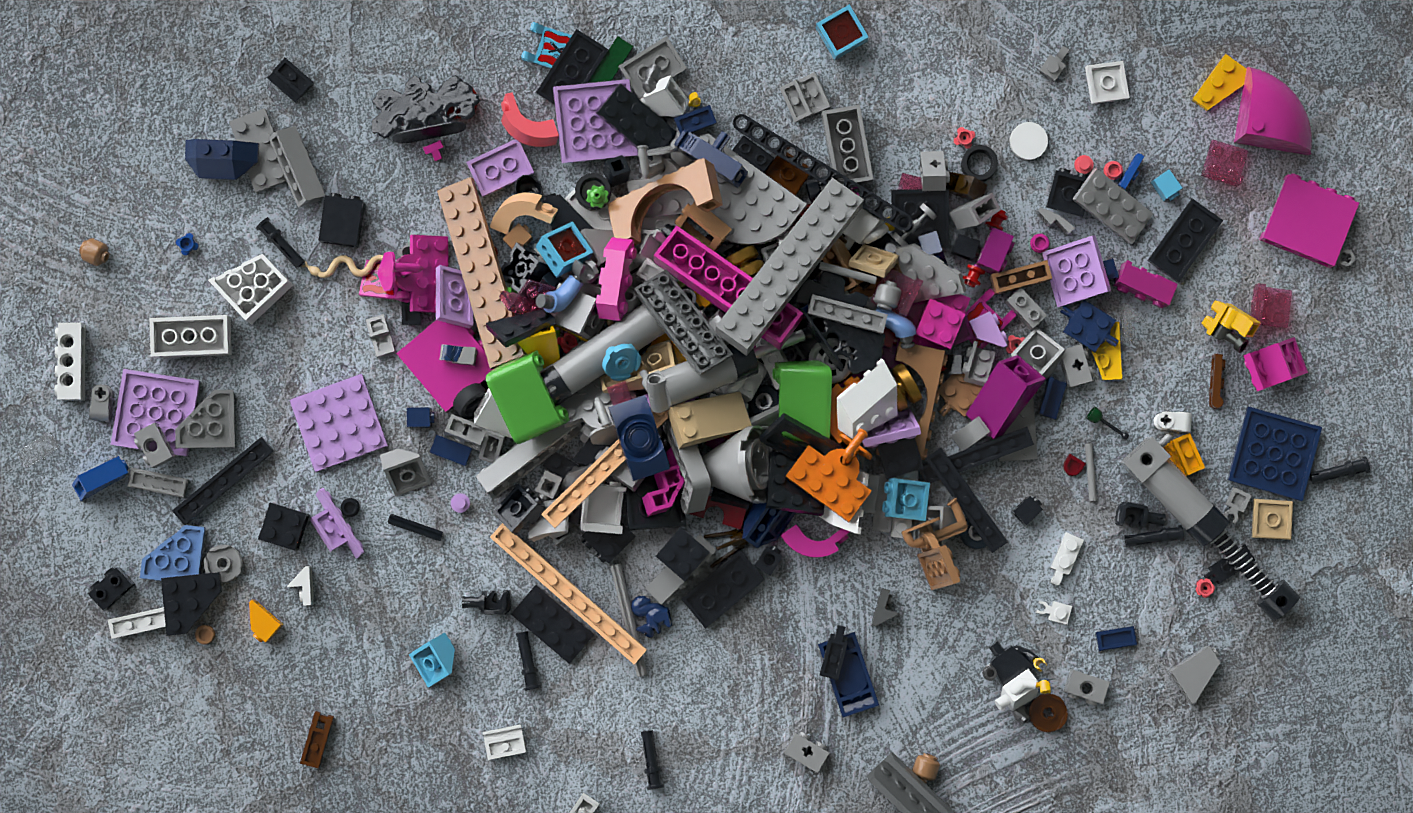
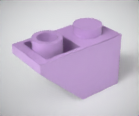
(986, 329)

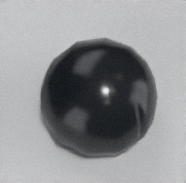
(527, 184)

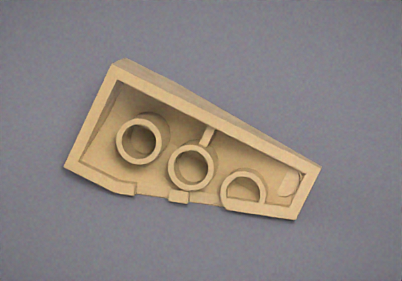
(658, 357)

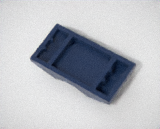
(639, 438)
(854, 687)

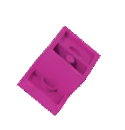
(943, 319)
(1275, 364)

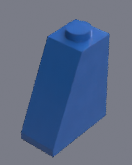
(99, 477)

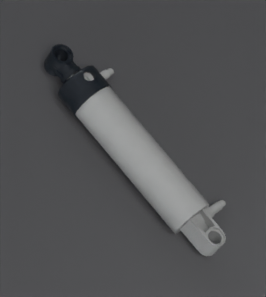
(586, 361)

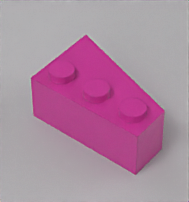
(1145, 285)

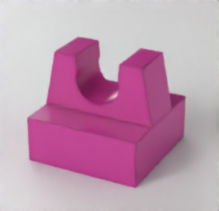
(434, 149)

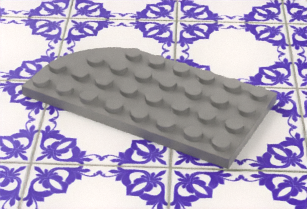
(755, 210)

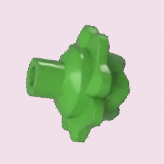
(597, 196)

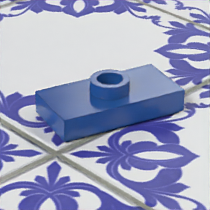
(1131, 172)

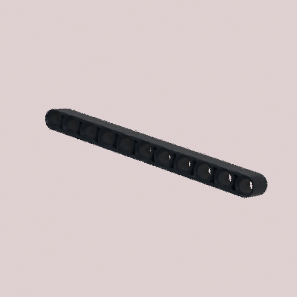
(816, 166)

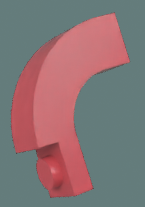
(524, 130)

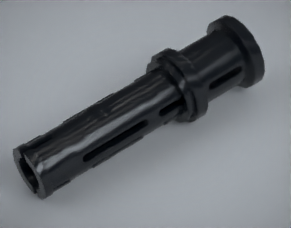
(274, 236)
(1347, 469)
(1163, 535)
(529, 670)
(652, 768)

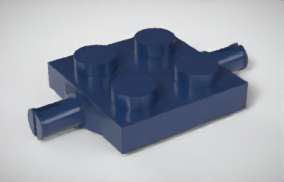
(1089, 326)

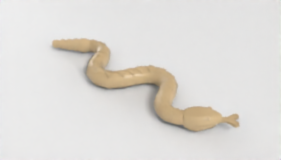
(315, 271)

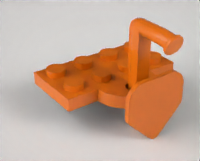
(830, 479)

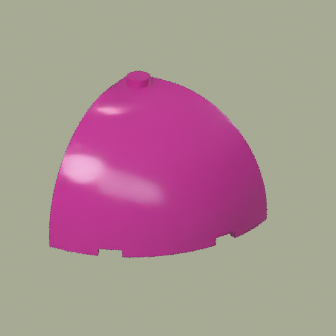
(1272, 115)

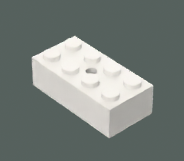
(171, 336)

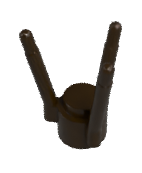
(735, 540)

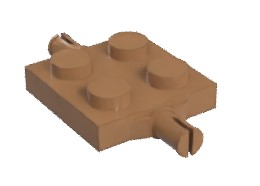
(958, 394)

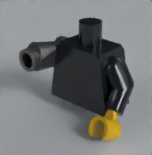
(1010, 663)

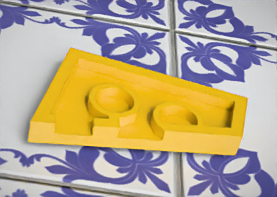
(1222, 82)
(1109, 357)

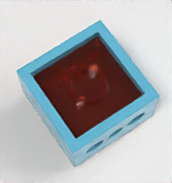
(841, 32)
(563, 247)

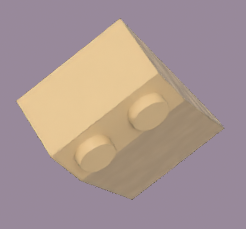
(708, 419)

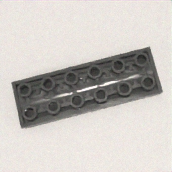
(682, 322)
(905, 788)

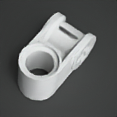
(1176, 421)

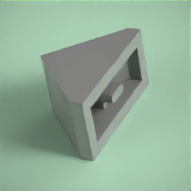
(492, 446)

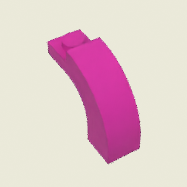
(801, 544)

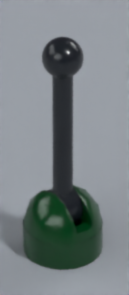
(1095, 416)

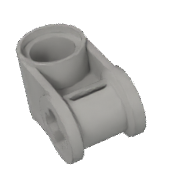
(101, 405)

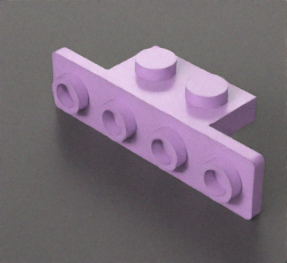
(333, 527)

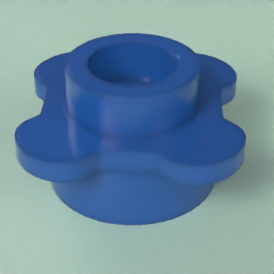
(181, 242)

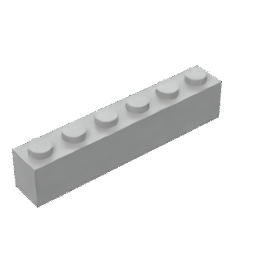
(524, 458)

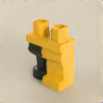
(1228, 319)

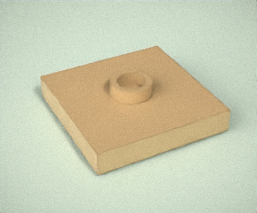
(873, 260)
(1272, 519)

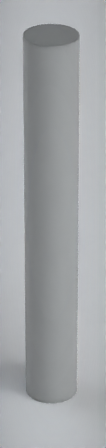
(847, 272)
(1090, 472)

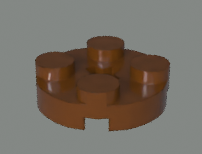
(1057, 707)

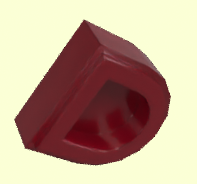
(1072, 465)

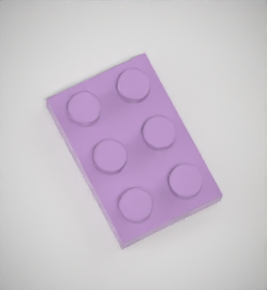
(499, 167)
(452, 298)

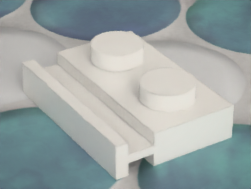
(504, 742)

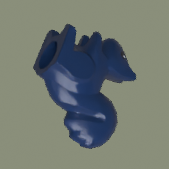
(655, 615)

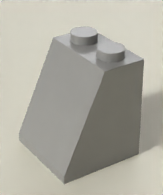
(580, 317)

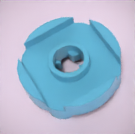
(615, 355)

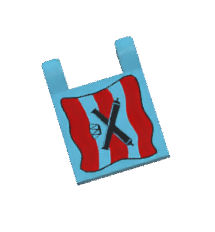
(550, 46)

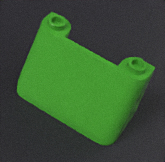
(805, 393)
(525, 398)

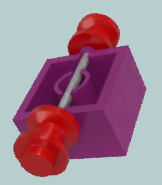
(993, 252)

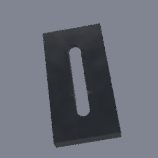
(774, 438)

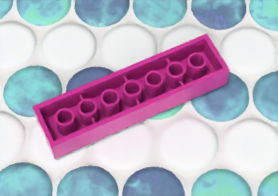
(717, 280)

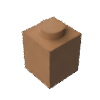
(518, 234)

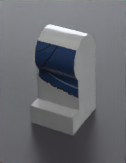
(458, 354)

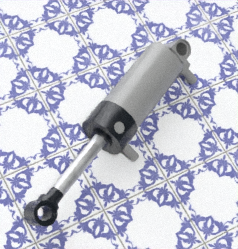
(682, 382)

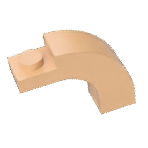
(520, 205)

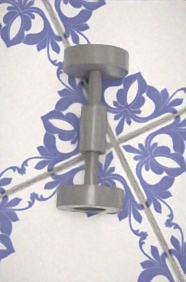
(929, 212)

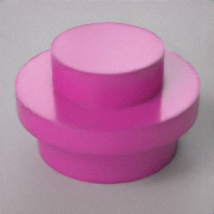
(1039, 243)

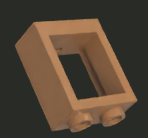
(708, 222)

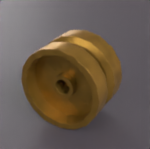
(743, 258)
(905, 386)

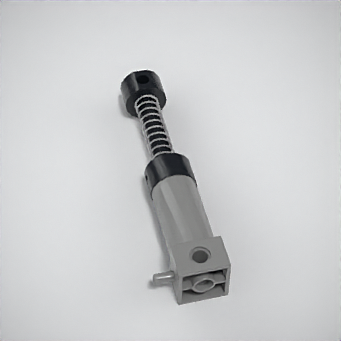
(1202, 519)

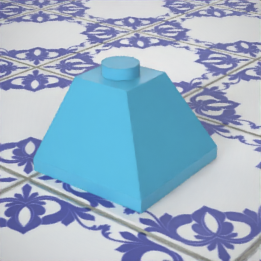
(434, 659)

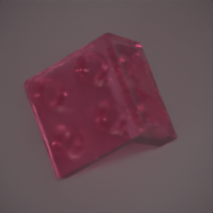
(1224, 163)
(908, 287)
(526, 298)
(1271, 305)

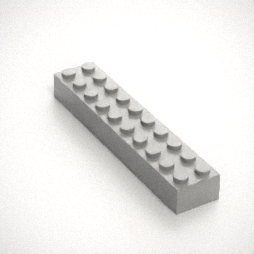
(789, 266)

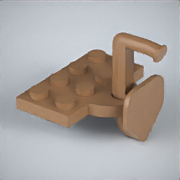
(937, 559)

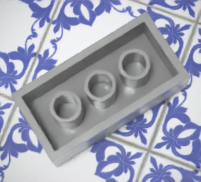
(847, 143)

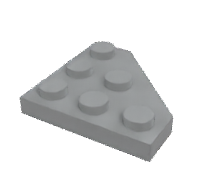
(937, 277)
(209, 424)

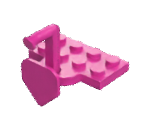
(419, 270)

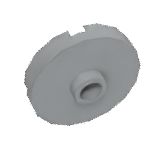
(234, 560)

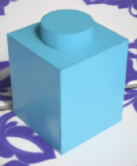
(1167, 186)

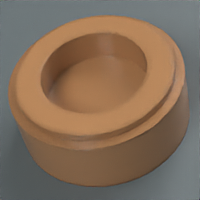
(205, 634)

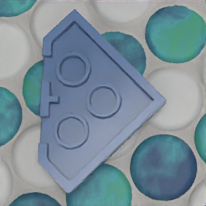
(176, 556)

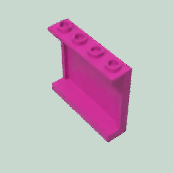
(1310, 220)
(440, 377)

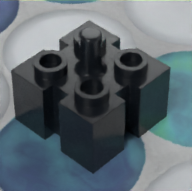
(523, 265)

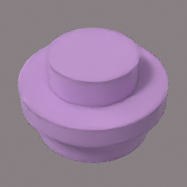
(460, 503)

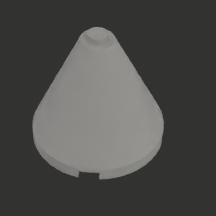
(740, 465)

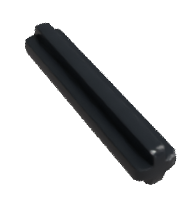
(415, 527)

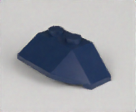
(220, 158)
(764, 524)

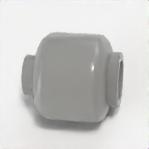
(887, 295)

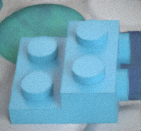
(906, 499)

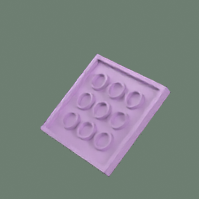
(580, 130)
(153, 399)
(338, 422)

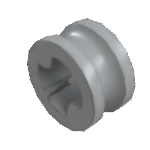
(1351, 258)

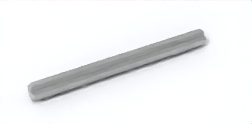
(627, 612)

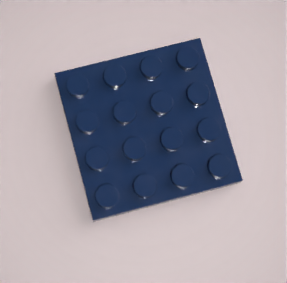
(1274, 453)

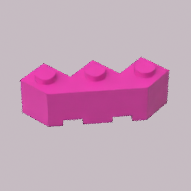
(615, 278)
(668, 483)

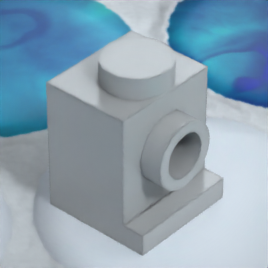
(548, 477)

